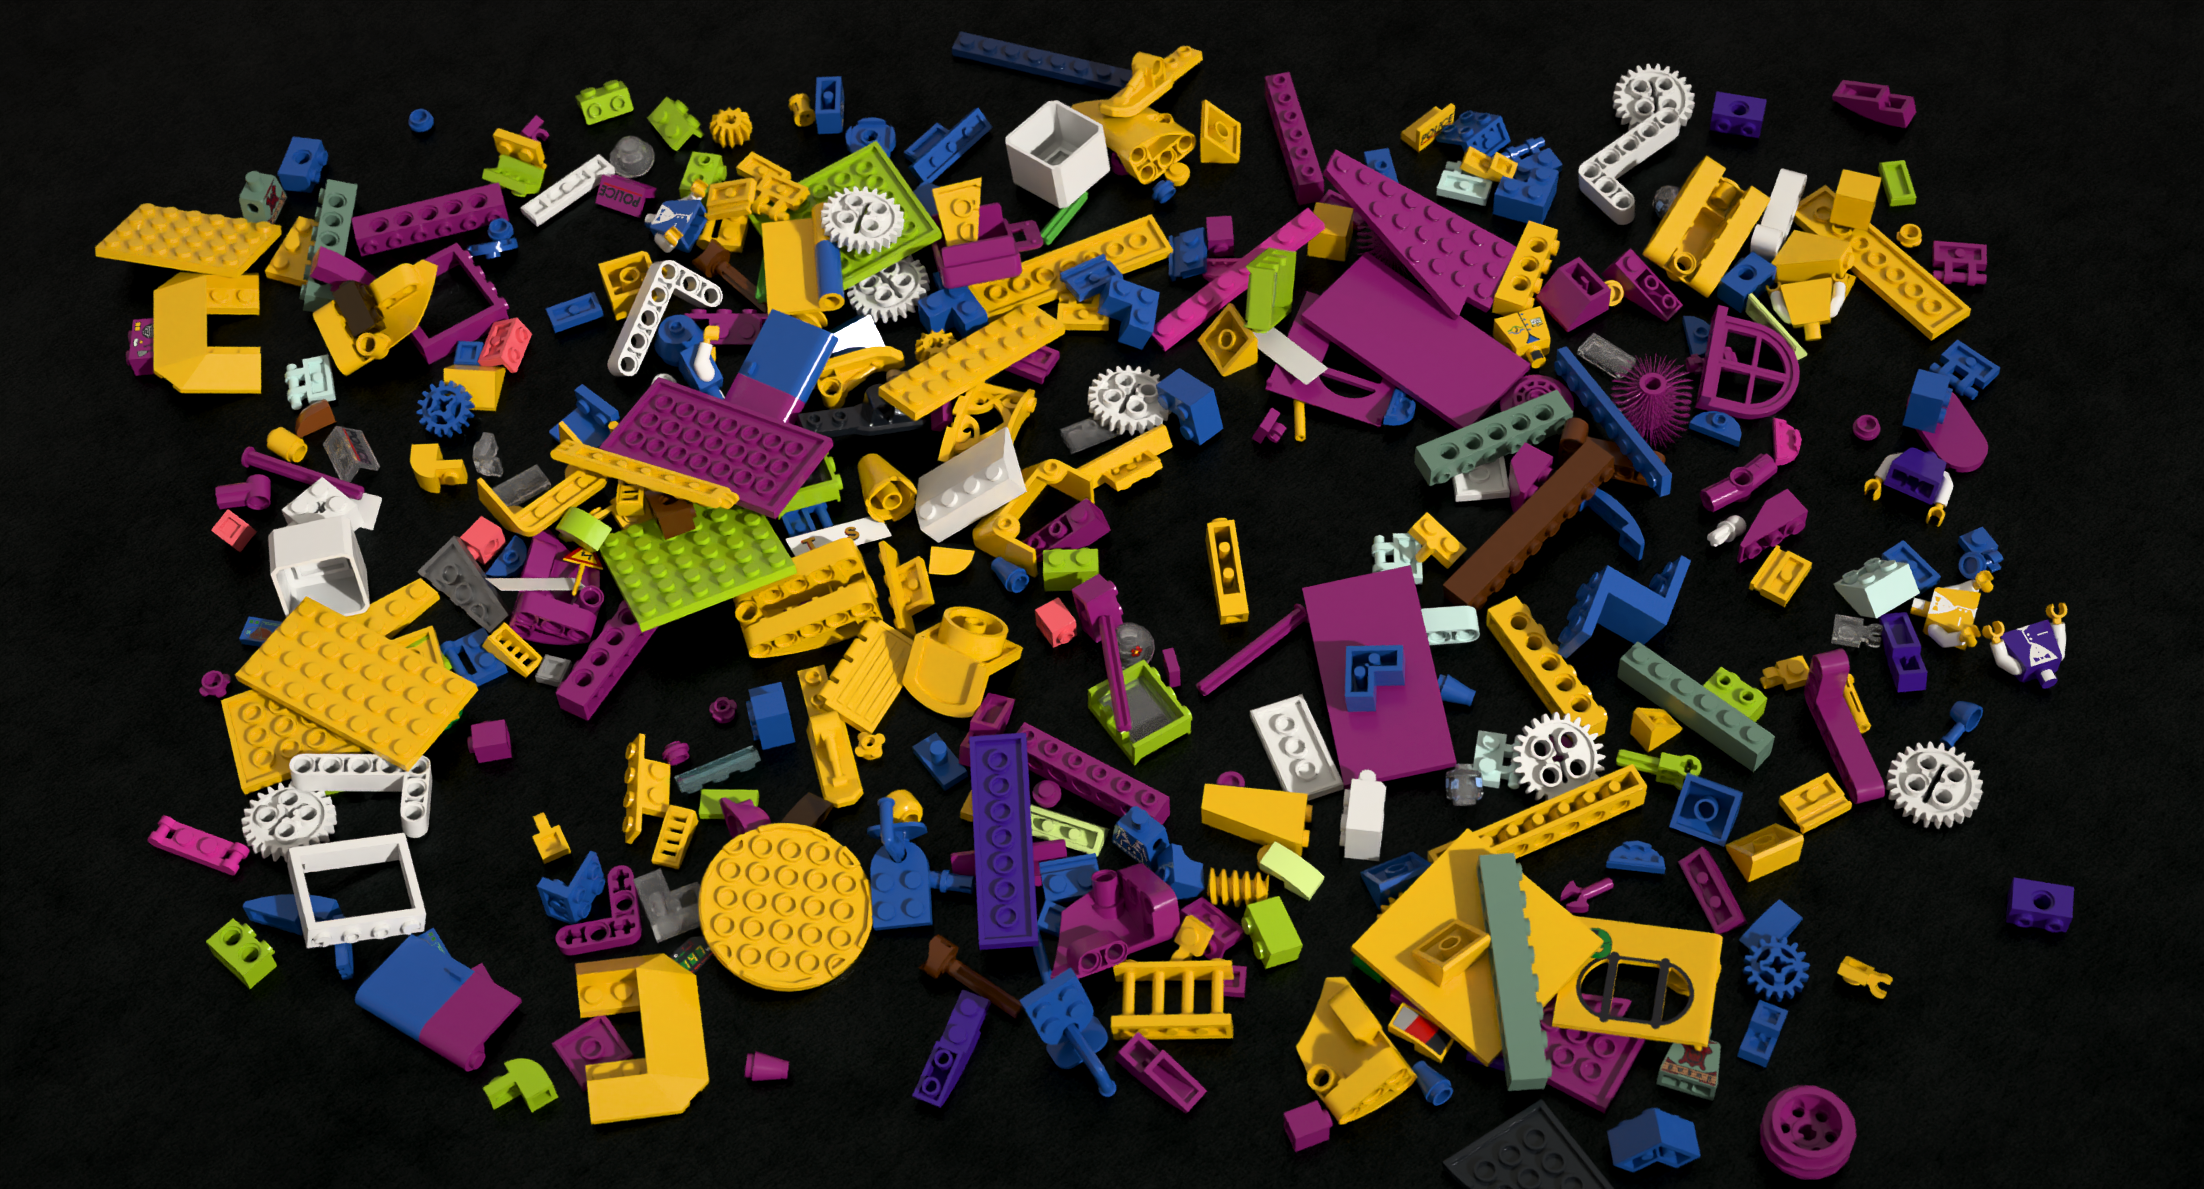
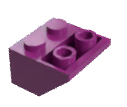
(1574, 295)
(1528, 472)

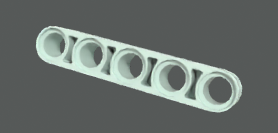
(1451, 624)

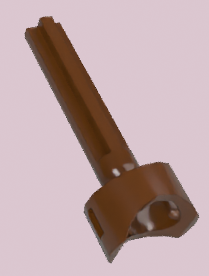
(715, 261)
(942, 961)

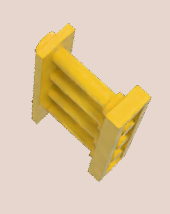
(1181, 1026)

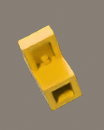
(433, 471)

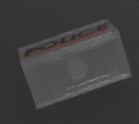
(349, 452)

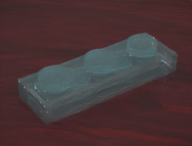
(717, 770)

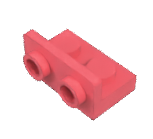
(505, 344)

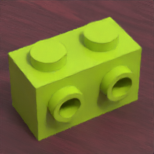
(705, 167)
(1068, 568)
(1737, 693)
(1271, 932)

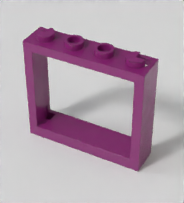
(471, 328)

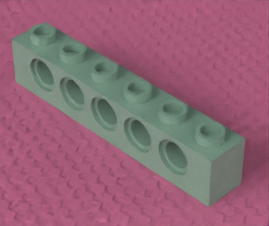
(332, 233)
(1475, 443)

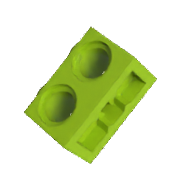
(237, 956)

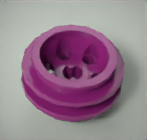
(1810, 1157)

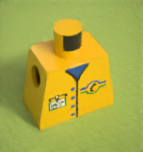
(1524, 335)

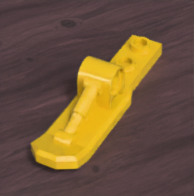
(1149, 81)
(851, 369)
(829, 744)

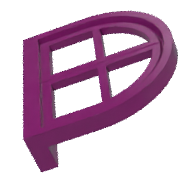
(1714, 362)

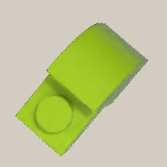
(582, 529)
(522, 1079)

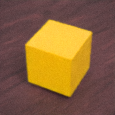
(1855, 200)
(1336, 237)

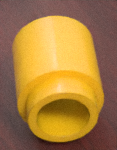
(286, 445)

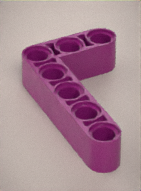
(1838, 728)

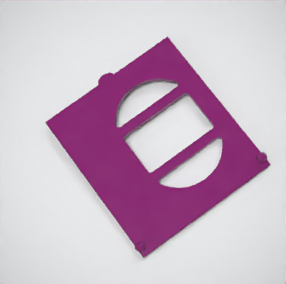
(1365, 409)

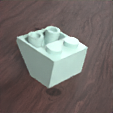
(1878, 587)

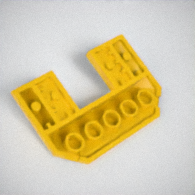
(182, 333)
(671, 1031)

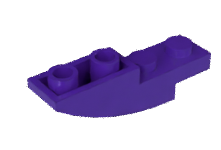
(953, 1050)

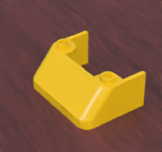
(550, 506)
(998, 529)

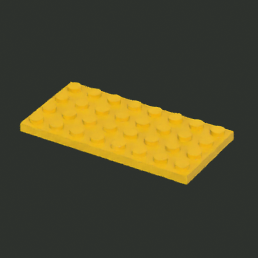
(357, 683)
(270, 734)

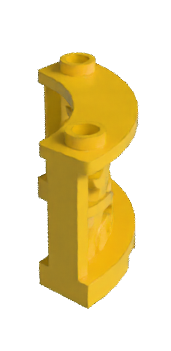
(991, 396)

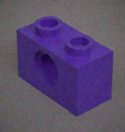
(1737, 114)
(2054, 898)

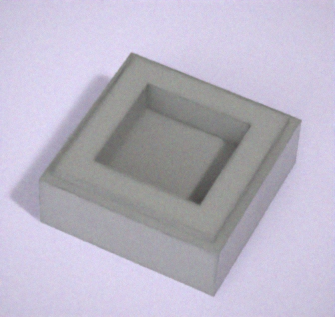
(553, 670)

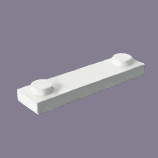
(567, 190)

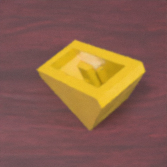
(1653, 727)

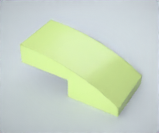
(1292, 869)

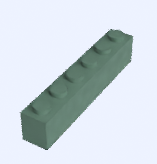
(1695, 706)

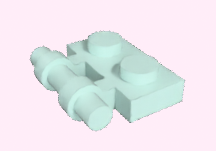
(1462, 185)
(318, 379)
(1403, 550)
(1489, 757)

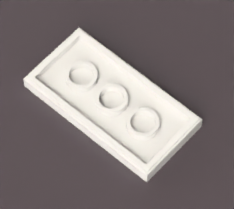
(1296, 748)

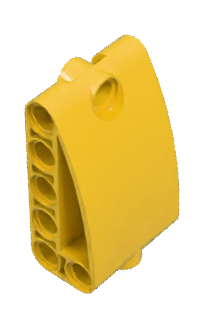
(1705, 227)
(839, 608)

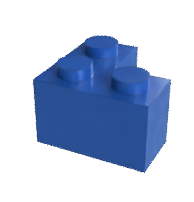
(1527, 199)
(1133, 307)
(952, 309)
(1926, 401)
(1192, 403)
(1371, 668)
(770, 716)
(1651, 1139)

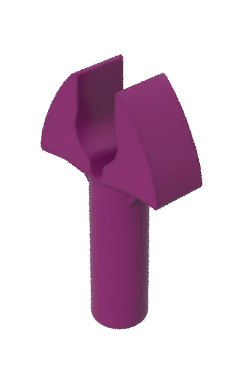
(1583, 894)

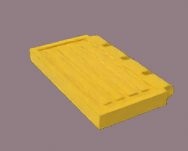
(870, 679)

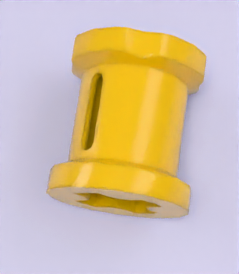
(802, 110)

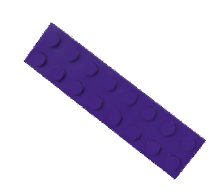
(1003, 841)

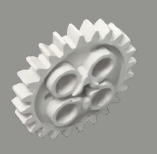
(1631, 103)
(878, 227)
(901, 289)
(1116, 389)
(1532, 765)
(1958, 796)
(288, 820)

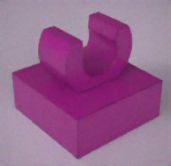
(532, 130)
(1269, 428)

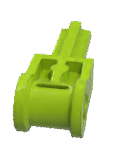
(1668, 768)

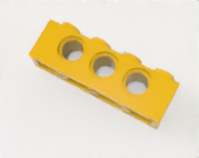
(1526, 269)

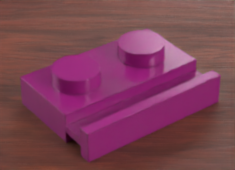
(1036, 365)

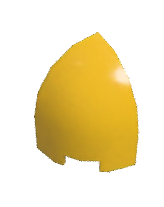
(948, 560)

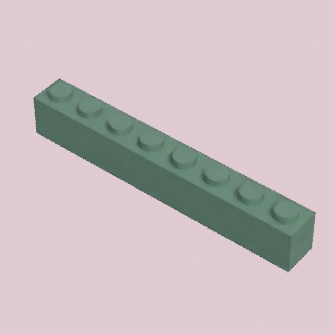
(1512, 972)

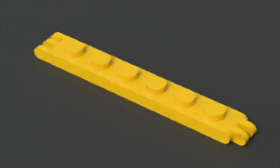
(644, 474)

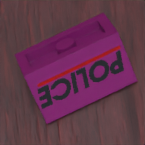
(623, 194)

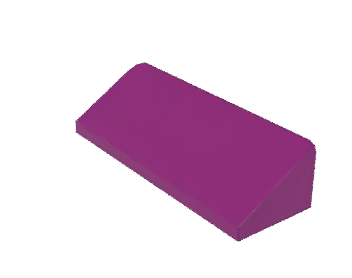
(1712, 891)

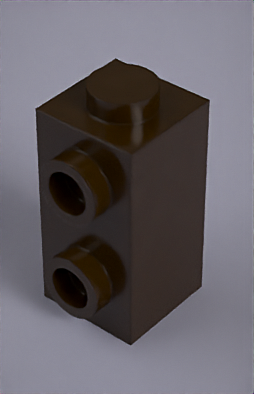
(359, 308)

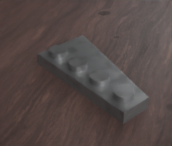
(464, 581)

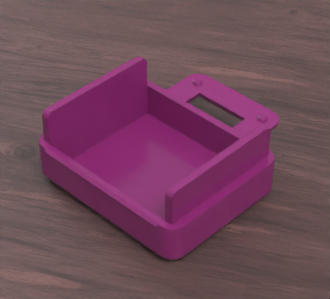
(991, 257)

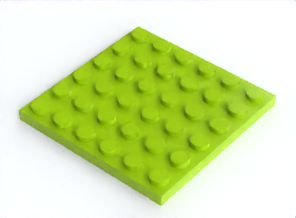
(874, 170)
(678, 576)

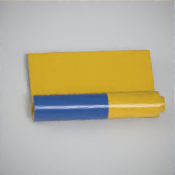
(802, 266)

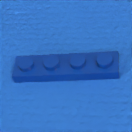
(950, 147)

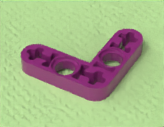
(619, 920)

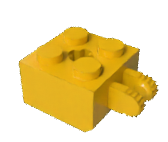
(623, 280)

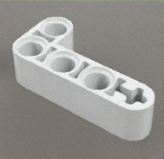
(1779, 214)

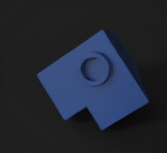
(1180, 873)

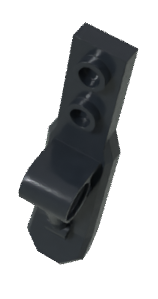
(870, 418)

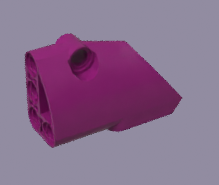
(556, 614)
(1114, 919)

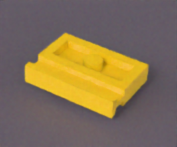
(519, 148)
(730, 199)
(1780, 575)
(1815, 803)

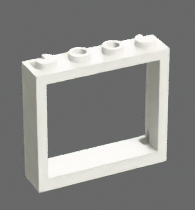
(349, 854)

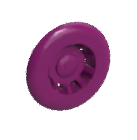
(1531, 387)

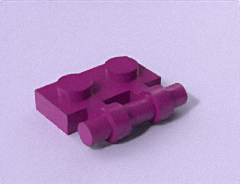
(1959, 256)

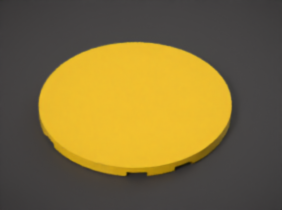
(785, 907)

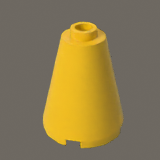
(885, 489)

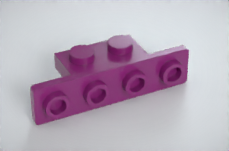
(733, 328)
(964, 862)

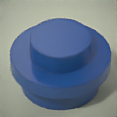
(420, 120)
(1163, 191)
(500, 229)
(1971, 564)

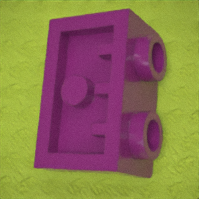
(1226, 930)

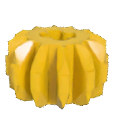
(730, 127)
(932, 344)

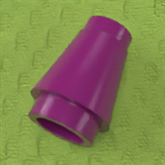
(765, 1067)

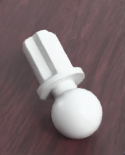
(1727, 530)

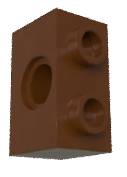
(671, 514)

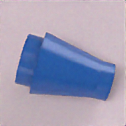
(1011, 575)
(1454, 691)
(1432, 1084)

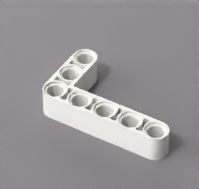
(1600, 171)
(654, 310)
(376, 776)

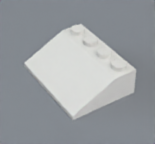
(969, 486)

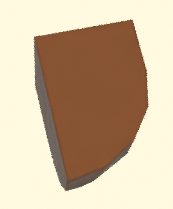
(314, 418)

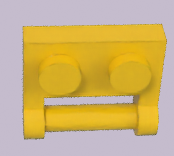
(731, 233)

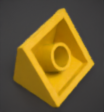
(1219, 136)
(1229, 342)
(480, 381)
(1765, 851)
(1451, 951)

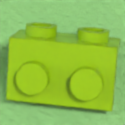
(604, 102)
(674, 123)
(515, 175)

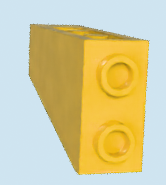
(1226, 571)
(1258, 815)

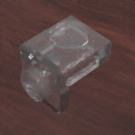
(484, 456)

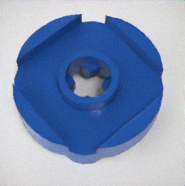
(871, 127)

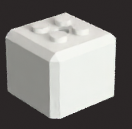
(1057, 154)
(321, 563)

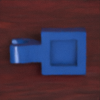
(1983, 543)

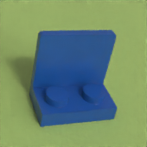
(1478, 130)
(589, 419)
(573, 901)

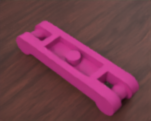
(198, 846)

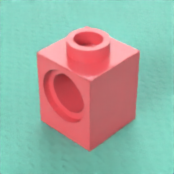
(234, 530)
(483, 540)
(1056, 622)

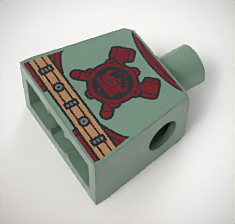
(261, 198)
(1691, 1069)

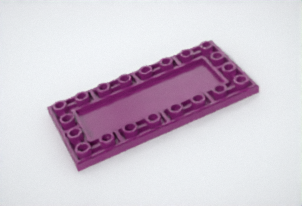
(1415, 342)
(1409, 724)

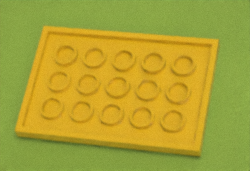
(189, 241)

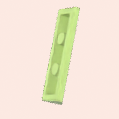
(1762, 316)
(1076, 833)

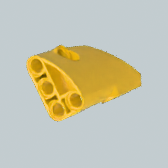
(401, 297)

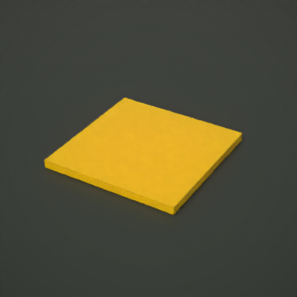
(1467, 1002)

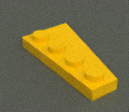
(398, 609)

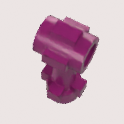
(1695, 364)

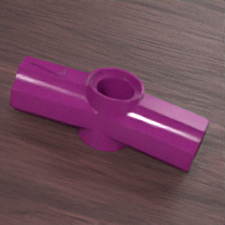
(1739, 483)

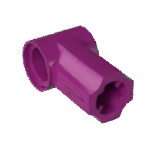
(252, 493)

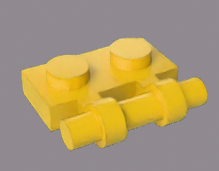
(781, 192)
(1081, 314)

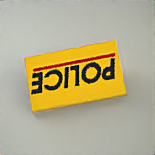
(1428, 127)

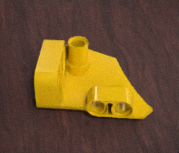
(1143, 141)
(1354, 1051)

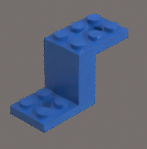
(1623, 606)

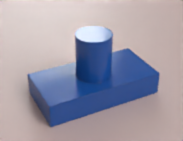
(940, 761)

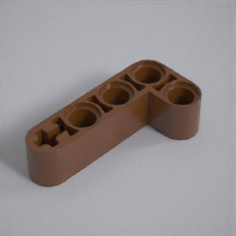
(1575, 435)

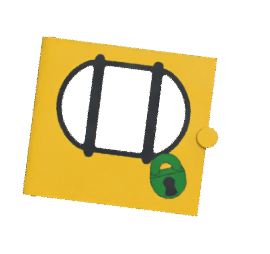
(1685, 952)

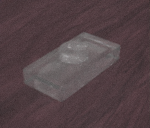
(1606, 356)
(1086, 434)
(522, 486)

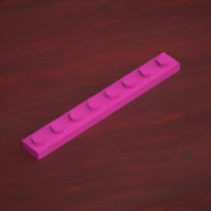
(1232, 281)

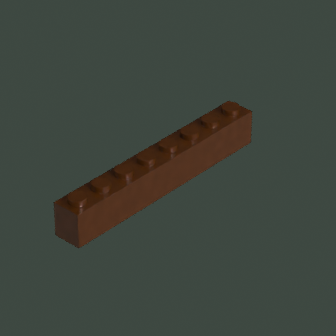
(1530, 527)

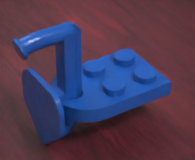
(901, 888)
(1067, 1025)

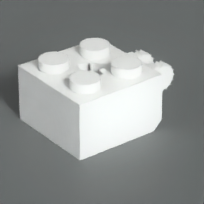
(321, 502)
(1363, 817)

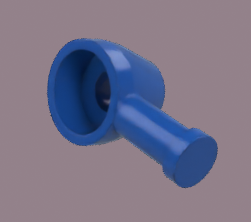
(1966, 717)

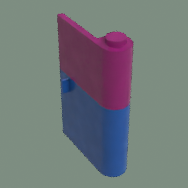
(437, 1002)

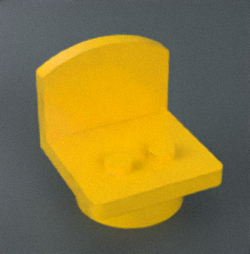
(955, 659)

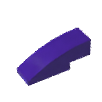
(1903, 652)

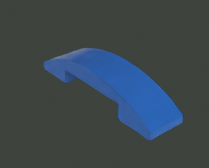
(1620, 519)

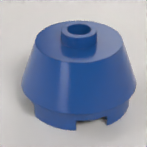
(675, 336)

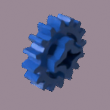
(434, 408)
(1764, 971)

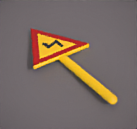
(584, 558)

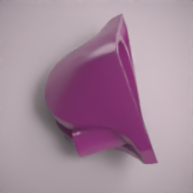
(742, 816)

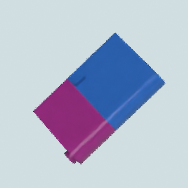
(782, 367)

